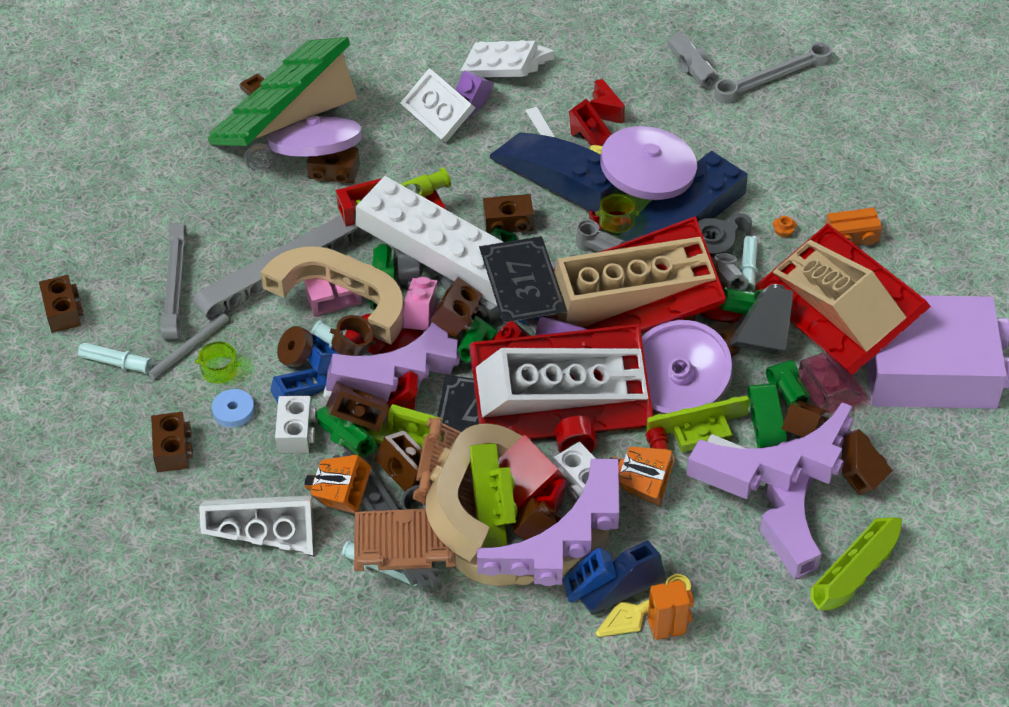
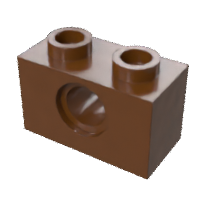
(335, 167)
(508, 213)
(357, 406)
(400, 459)

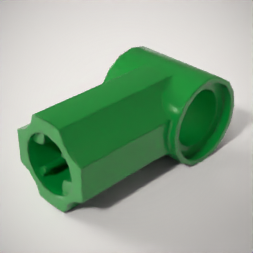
(738, 300)
(478, 331)
(788, 382)

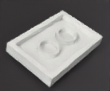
(500, 58)
(437, 105)

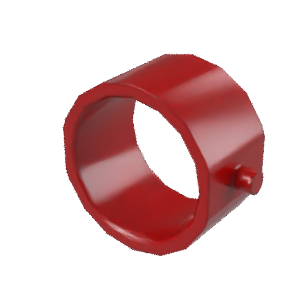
(572, 427)

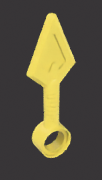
(628, 616)

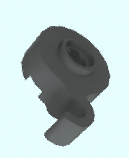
(721, 235)

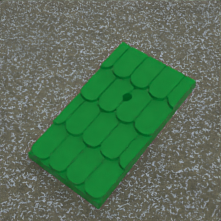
(304, 86)

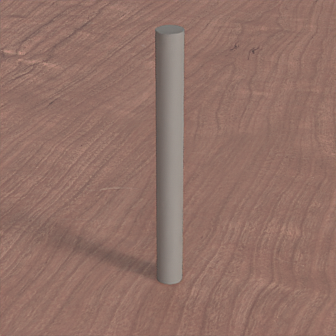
(188, 346)

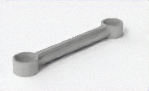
(773, 72)
(170, 319)

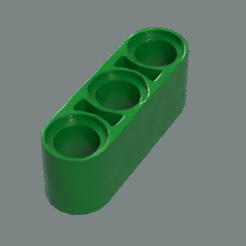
(766, 415)

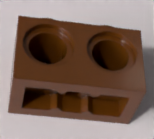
(60, 303)
(457, 308)
(804, 418)
(170, 441)

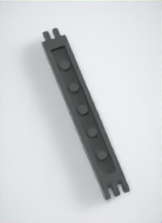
(377, 499)

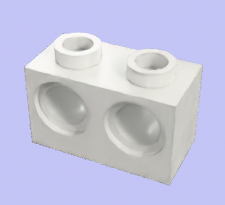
(294, 424)
(575, 466)

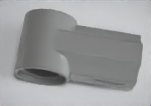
(590, 237)
(729, 274)

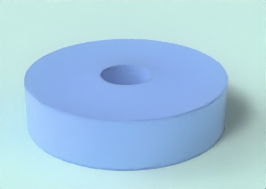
(233, 417)

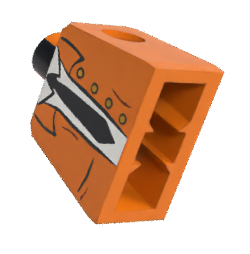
(645, 472)
(340, 482)

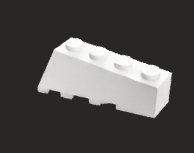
(266, 521)

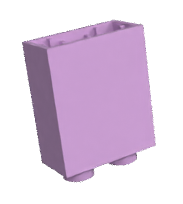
(945, 358)

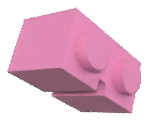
(328, 297)
(420, 303)

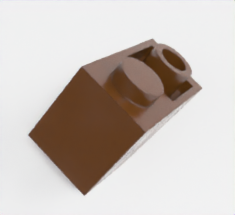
(862, 463)
(534, 519)

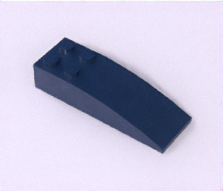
(558, 166)
(712, 191)

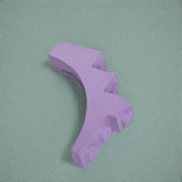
(380, 372)
(743, 469)
(787, 527)
(569, 537)

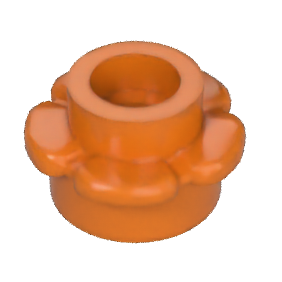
(784, 226)

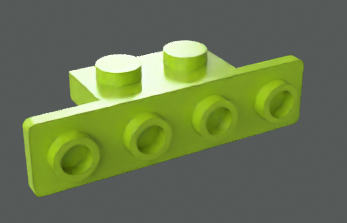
(404, 419)
(701, 421)
(492, 493)

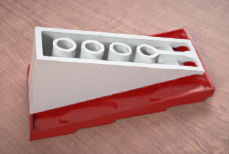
(554, 376)

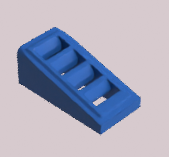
(320, 355)
(283, 384)
(605, 573)

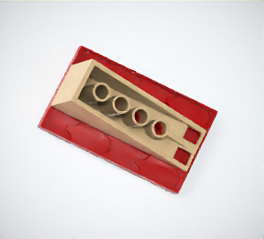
(641, 281)
(844, 298)

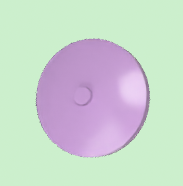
(315, 136)
(648, 162)
(685, 365)

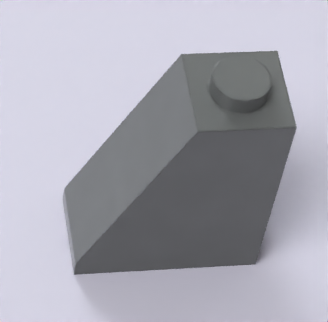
(766, 322)

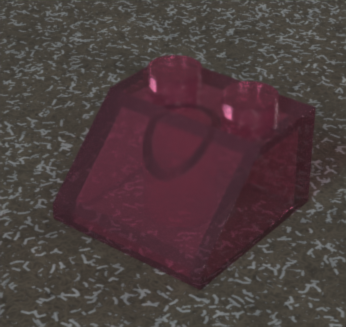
(829, 383)

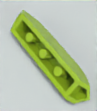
(856, 563)

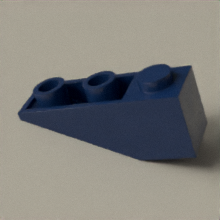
(635, 571)

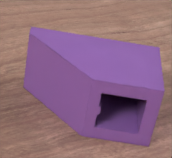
(474, 89)

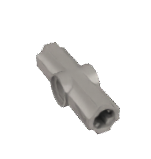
(693, 60)

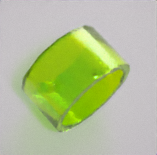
(617, 223)
(214, 350)

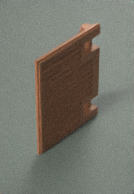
(430, 453)
(397, 541)

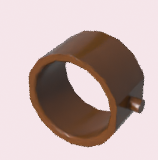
(357, 324)

